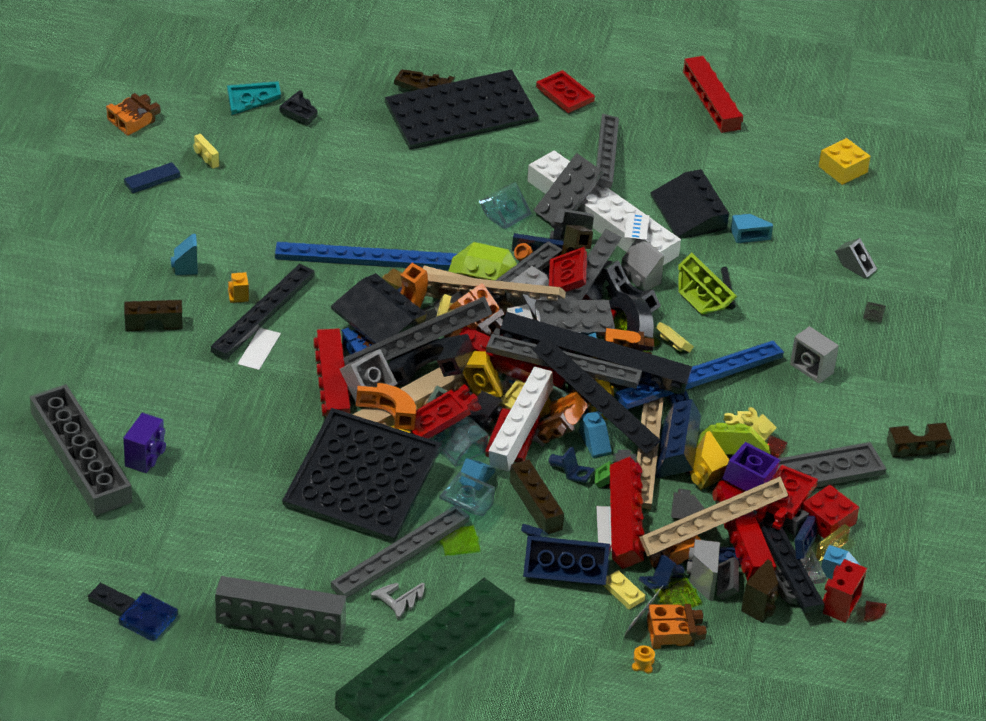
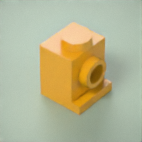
(238, 288)

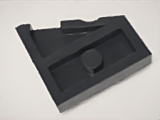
(299, 108)

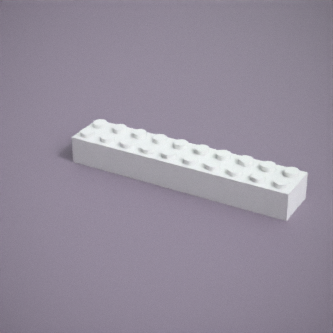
(608, 208)

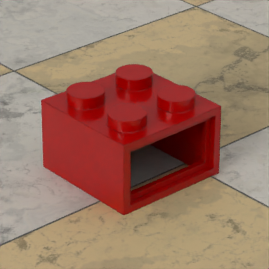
(831, 510)
(846, 581)

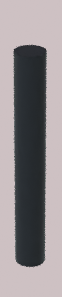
(726, 280)

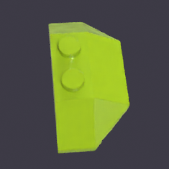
(482, 262)
(702, 286)
(734, 436)

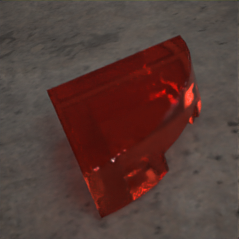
(776, 446)
(874, 610)

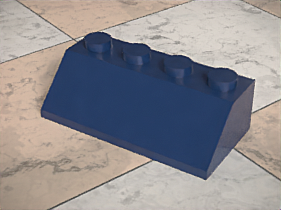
(678, 439)
(567, 560)

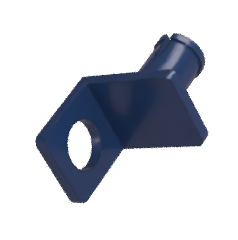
(570, 465)
(664, 572)

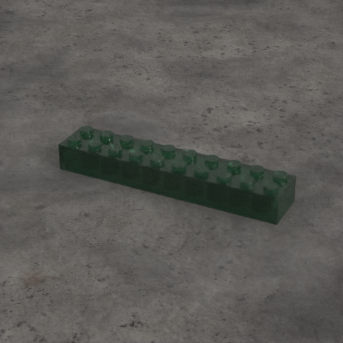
(425, 653)

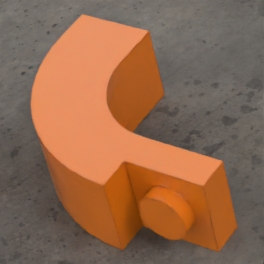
(414, 284)
(389, 399)

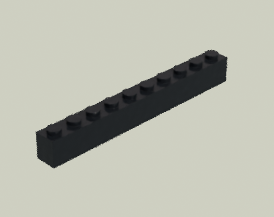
(655, 370)

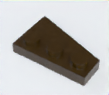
(416, 80)

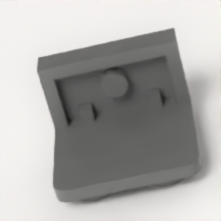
(569, 217)

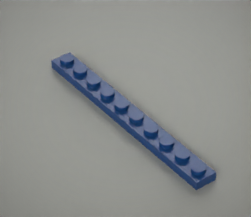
(362, 255)
(705, 373)

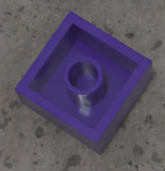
(144, 443)
(750, 467)

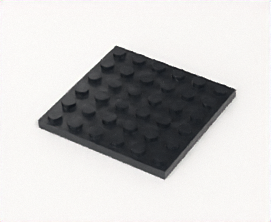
(362, 474)

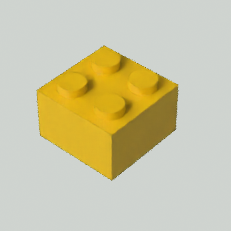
(844, 161)

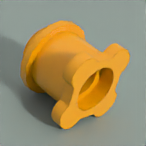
(643, 659)

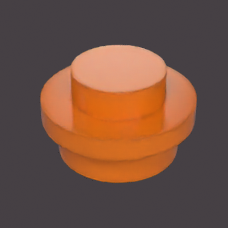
(522, 251)

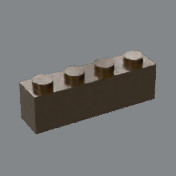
(536, 497)

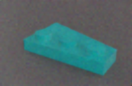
(248, 96)

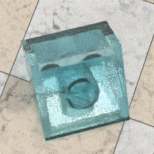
(505, 206)
(462, 441)
(469, 494)

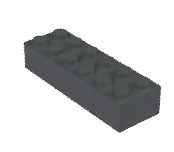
(280, 609)

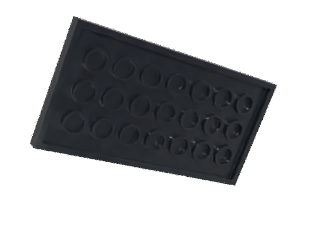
(461, 109)

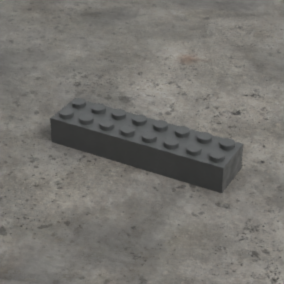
(81, 450)

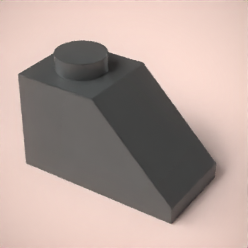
(856, 258)

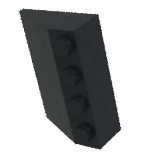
(691, 205)
(377, 309)

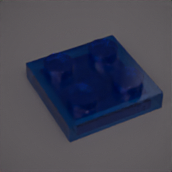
(148, 616)

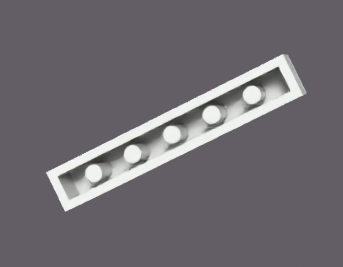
(521, 419)

